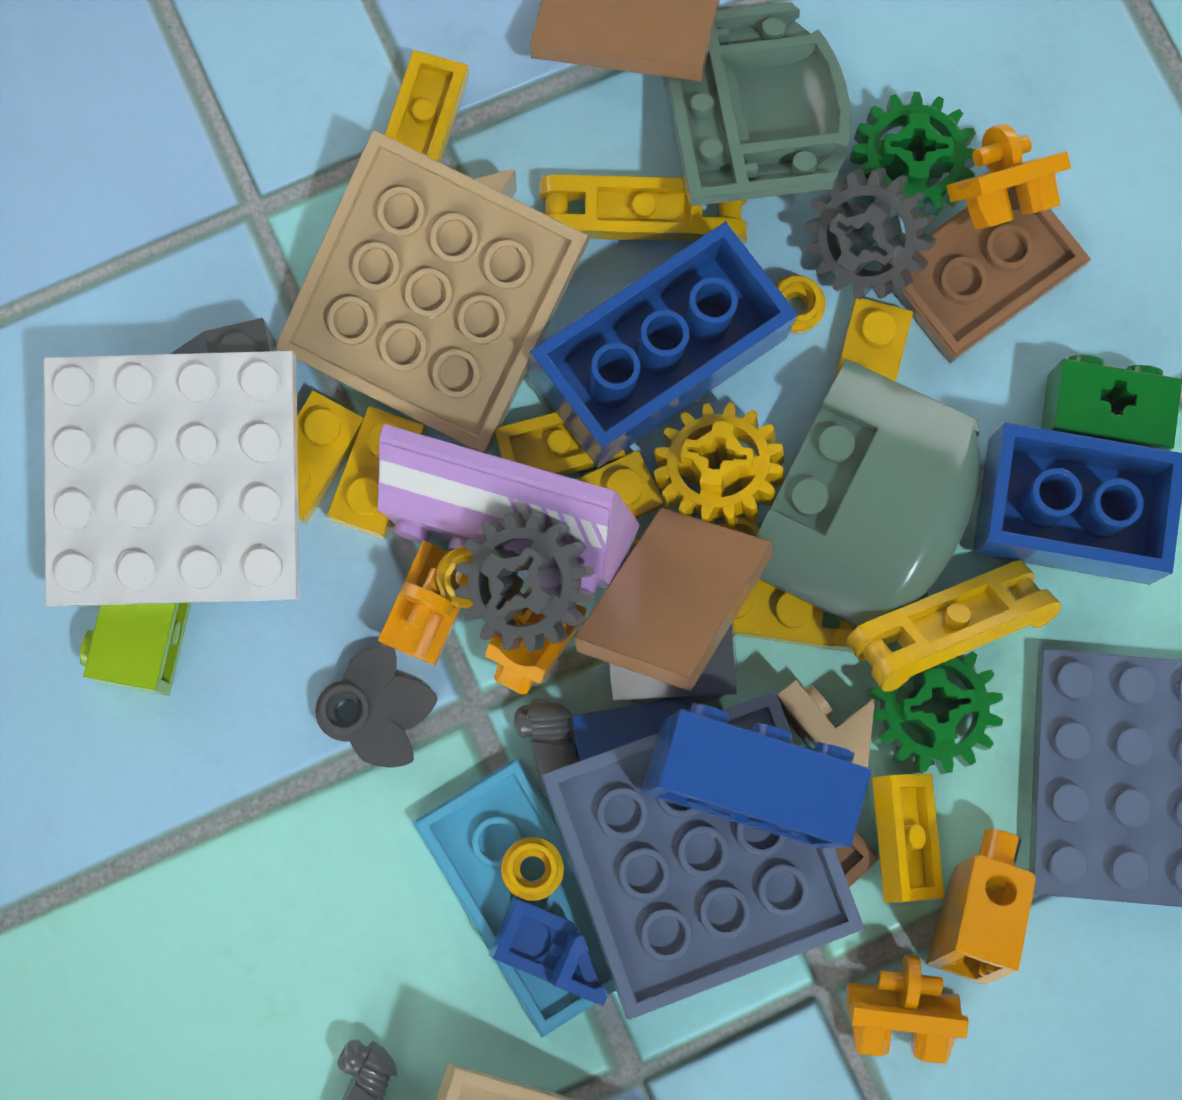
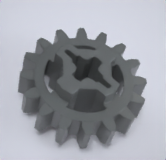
(891, 243)
(507, 600)

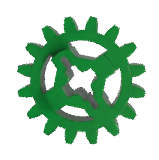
(926, 132)
(941, 730)

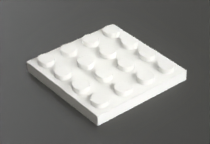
(171, 478)

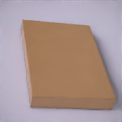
(627, 35)
(987, 275)
(674, 598)

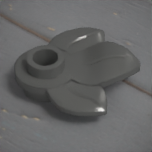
(385, 708)

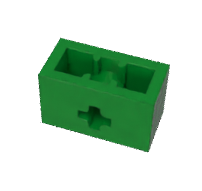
(1140, 392)

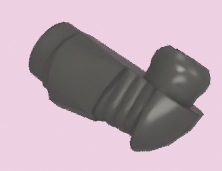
(550, 734)
(370, 1070)

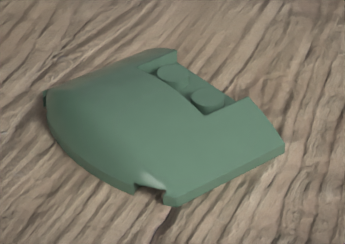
(766, 110)
(872, 499)

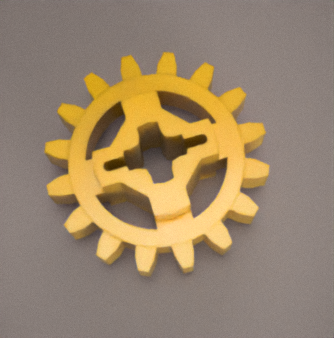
(741, 477)

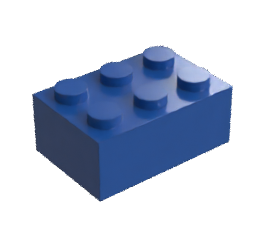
(1079, 504)
(757, 777)

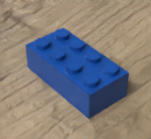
(661, 344)

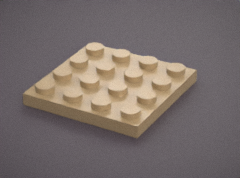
(431, 292)

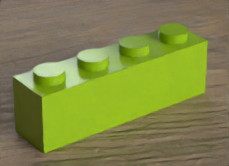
(135, 646)

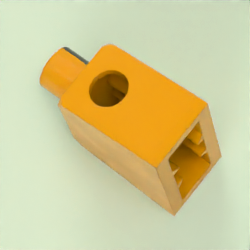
(984, 913)

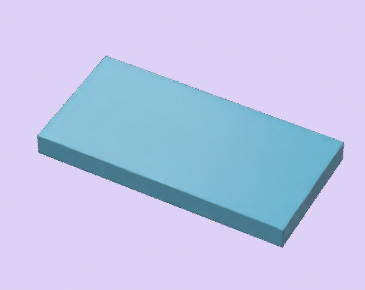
(469, 843)

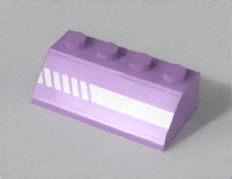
(453, 490)

